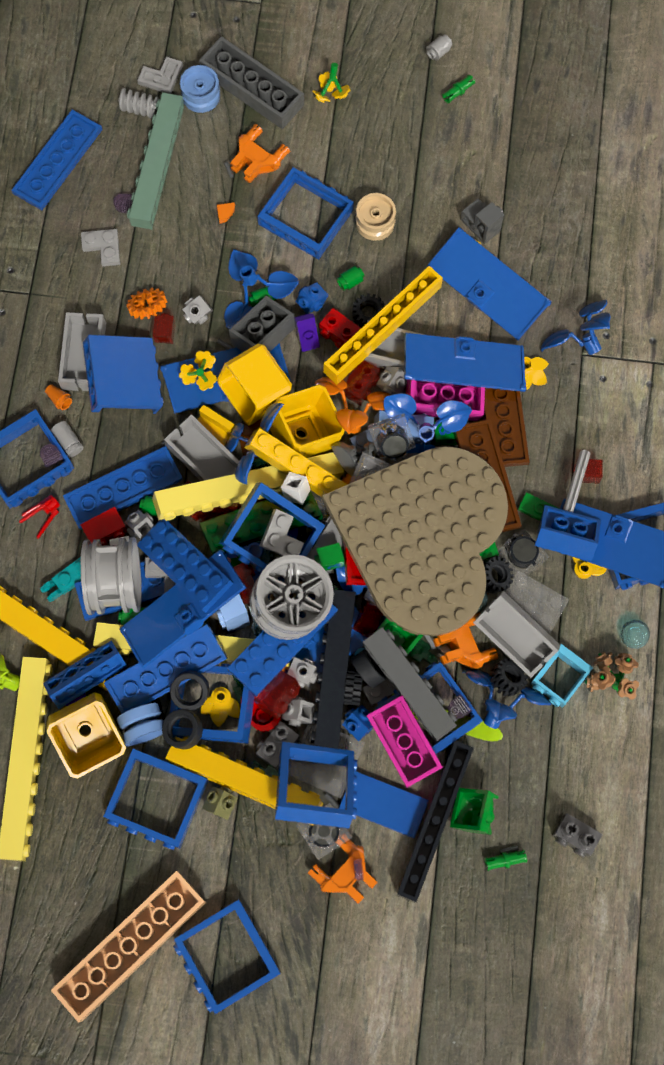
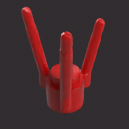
(48, 505)

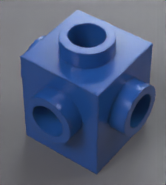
(311, 298)
(357, 722)

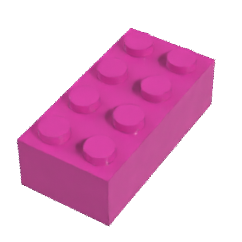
(432, 394)
(404, 741)

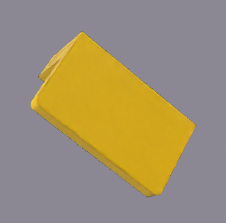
(216, 424)

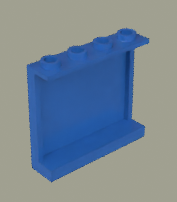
(122, 373)

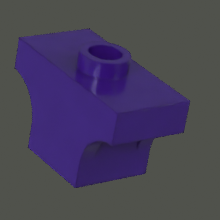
(307, 332)

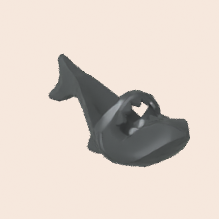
(349, 458)

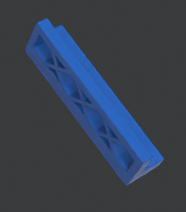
(86, 676)

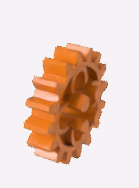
(138, 307)

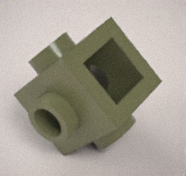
(220, 802)

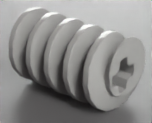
(137, 104)

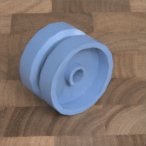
(200, 88)
(141, 724)

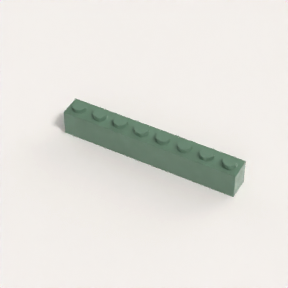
(156, 161)

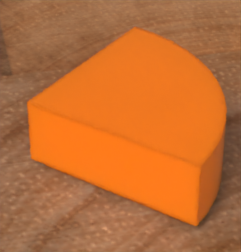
(225, 211)

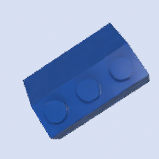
(568, 533)

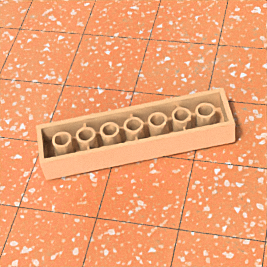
(128, 946)

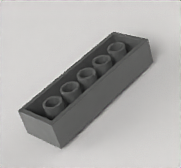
(253, 83)
(409, 684)

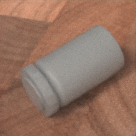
(67, 439)

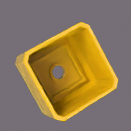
(253, 382)
(309, 412)
(85, 752)

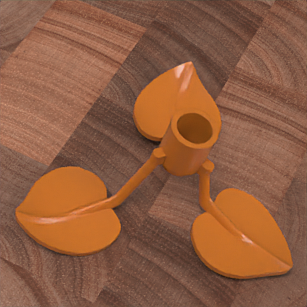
(350, 419)

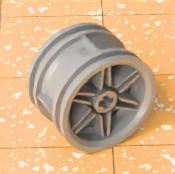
(111, 576)
(266, 611)

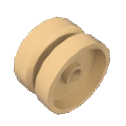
(375, 216)

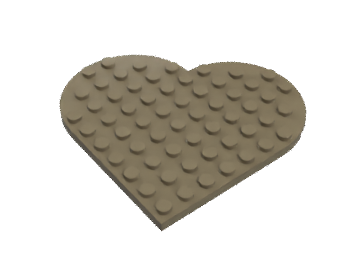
(422, 534)

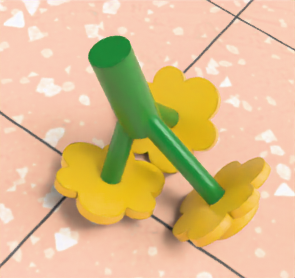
(328, 83)
(205, 380)

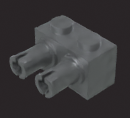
(270, 749)
(576, 835)

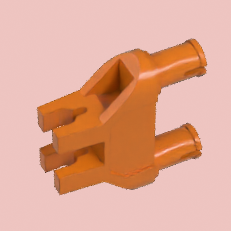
(255, 156)
(464, 647)
(345, 877)

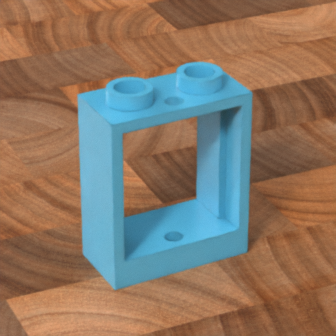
(573, 661)

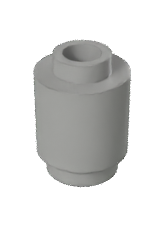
(439, 47)

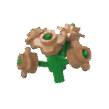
(606, 678)

